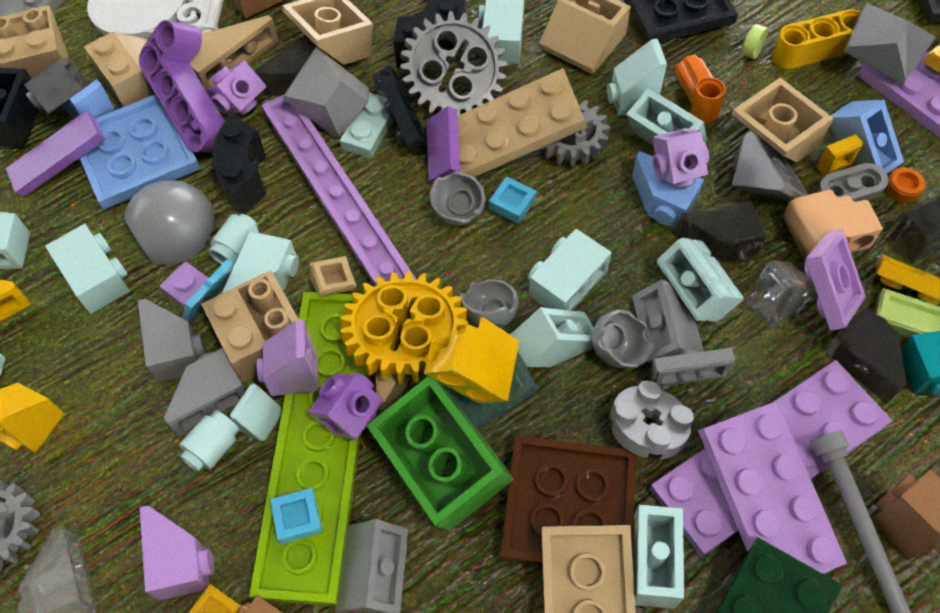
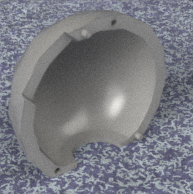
(170, 221)

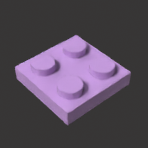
(835, 279)

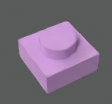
(183, 283)

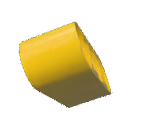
(814, 39)

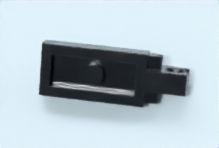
(401, 109)

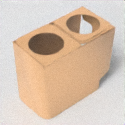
(822, 212)

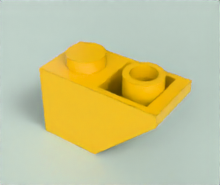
(26, 417)

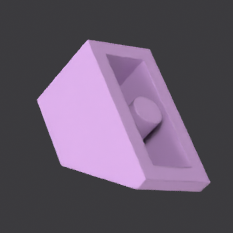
(289, 361)
(172, 558)

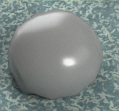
(457, 198)
(492, 300)
(621, 340)

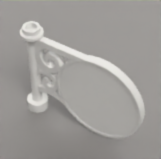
(141, 17)

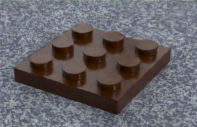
(564, 487)

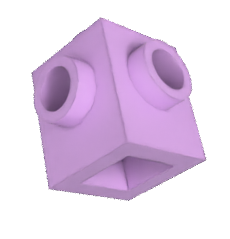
(235, 89)
(680, 156)

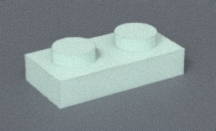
(367, 128)

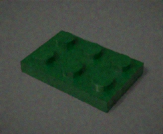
(778, 584)

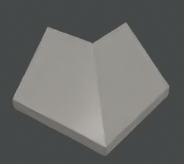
(888, 43)
(327, 93)
(765, 171)

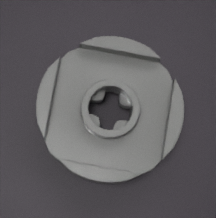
(652, 402)

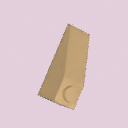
(232, 45)

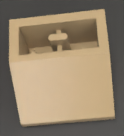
(585, 31)
(30, 40)
(247, 319)

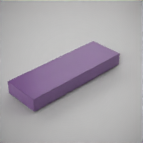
(55, 153)

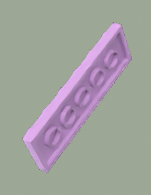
(812, 409)

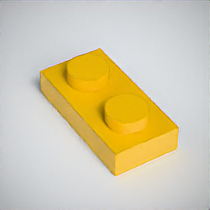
(899, 274)

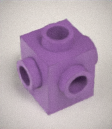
(346, 404)

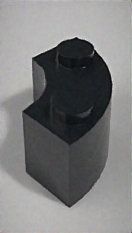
(406, 24)
(236, 162)

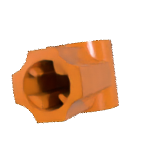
(701, 88)

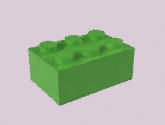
(439, 453)

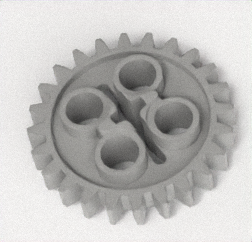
(427, 54)

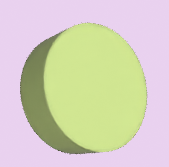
(755, 41)

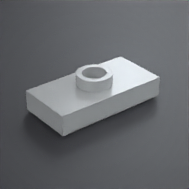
(691, 366)

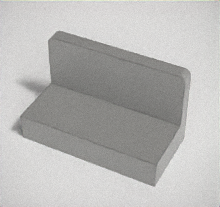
(667, 320)
(373, 568)

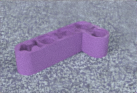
(167, 68)

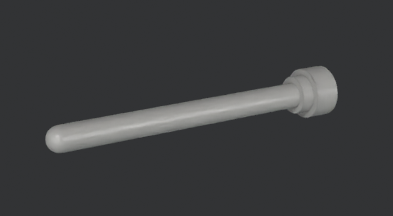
(833, 451)

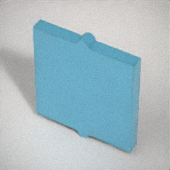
(207, 291)

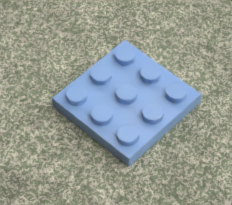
(137, 151)

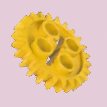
(385, 313)

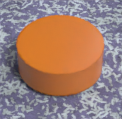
(905, 185)

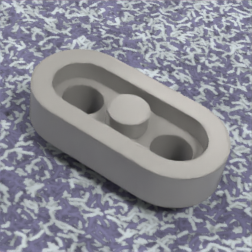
(851, 181)

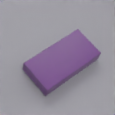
(443, 144)

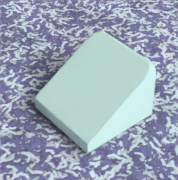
(256, 413)

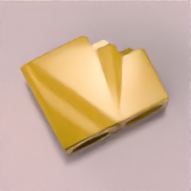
(475, 362)

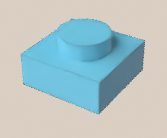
(512, 200)
(296, 516)

